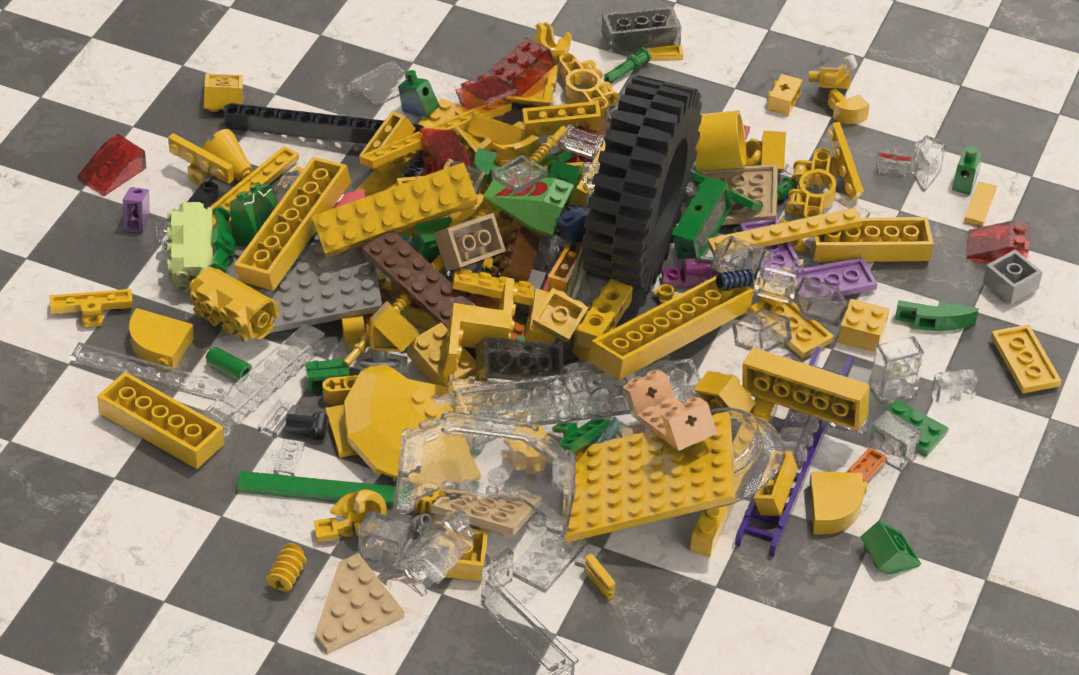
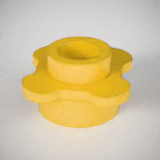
(665, 293)

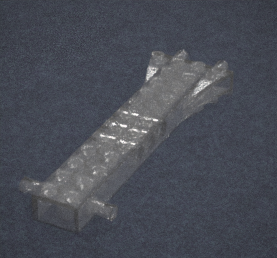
(560, 396)

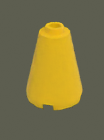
(228, 149)

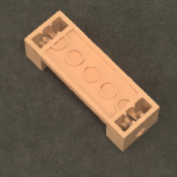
(654, 406)

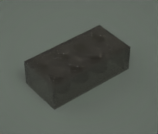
(641, 29)
(517, 359)

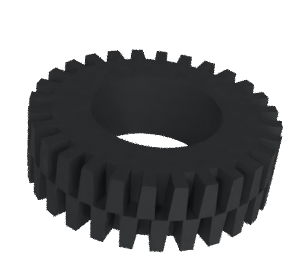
(641, 182)

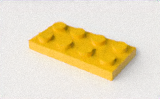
(490, 286)
(805, 333)
(1025, 358)

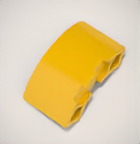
(541, 92)
(505, 153)

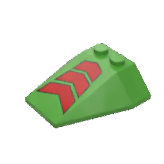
(535, 206)

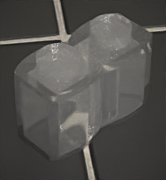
(954, 386)

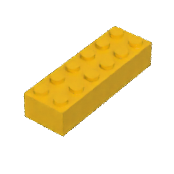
(877, 241)
(806, 388)
(160, 420)

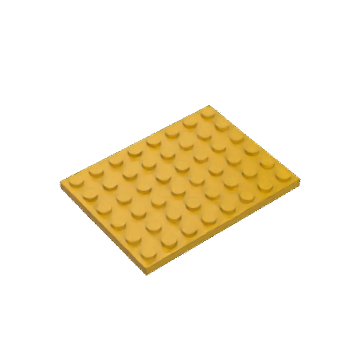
(649, 480)

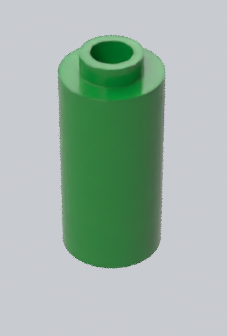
(227, 363)

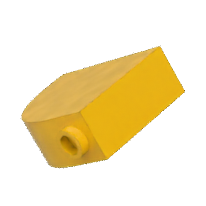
(159, 337)
(835, 500)

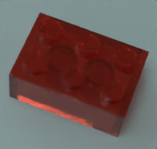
(524, 65)

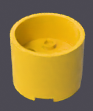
(721, 142)

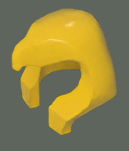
(545, 37)
(357, 505)

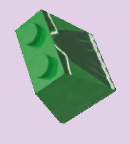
(250, 212)

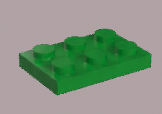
(931, 432)

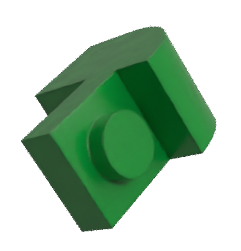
(485, 162)

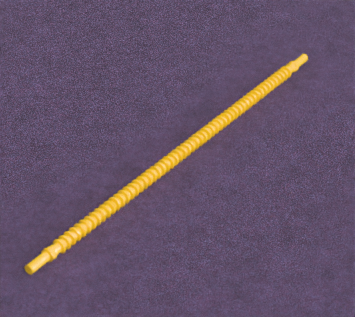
(404, 300)

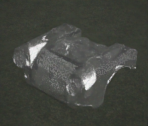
(433, 554)

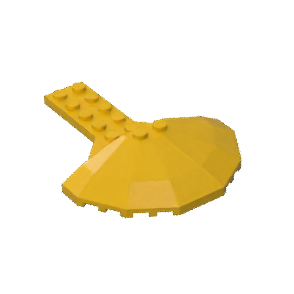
(383, 406)

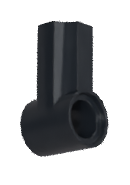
(314, 425)

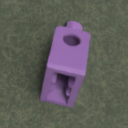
(136, 202)

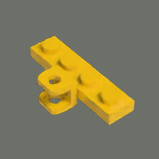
(201, 162)
(842, 162)
(91, 304)

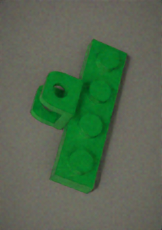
(576, 438)

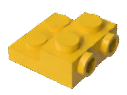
(560, 314)

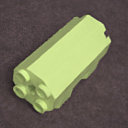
(188, 243)

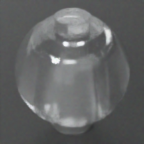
(548, 252)

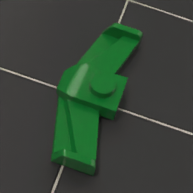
(222, 240)

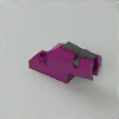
(692, 273)

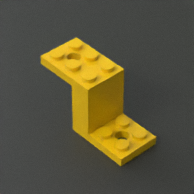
(473, 323)

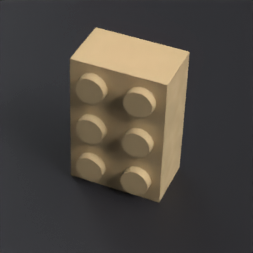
(469, 242)

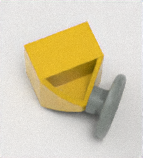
(387, 333)

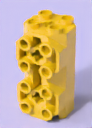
(238, 306)

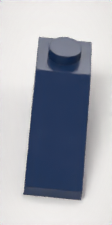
(572, 225)

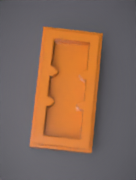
(868, 464)

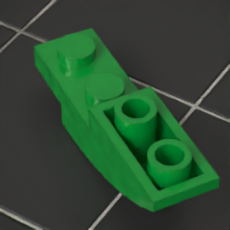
(940, 318)

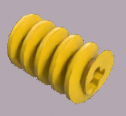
(286, 567)

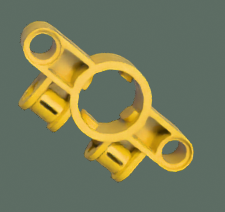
(581, 73)
(812, 173)

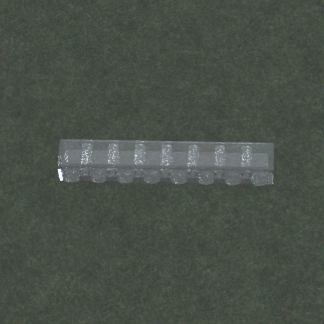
(266, 378)

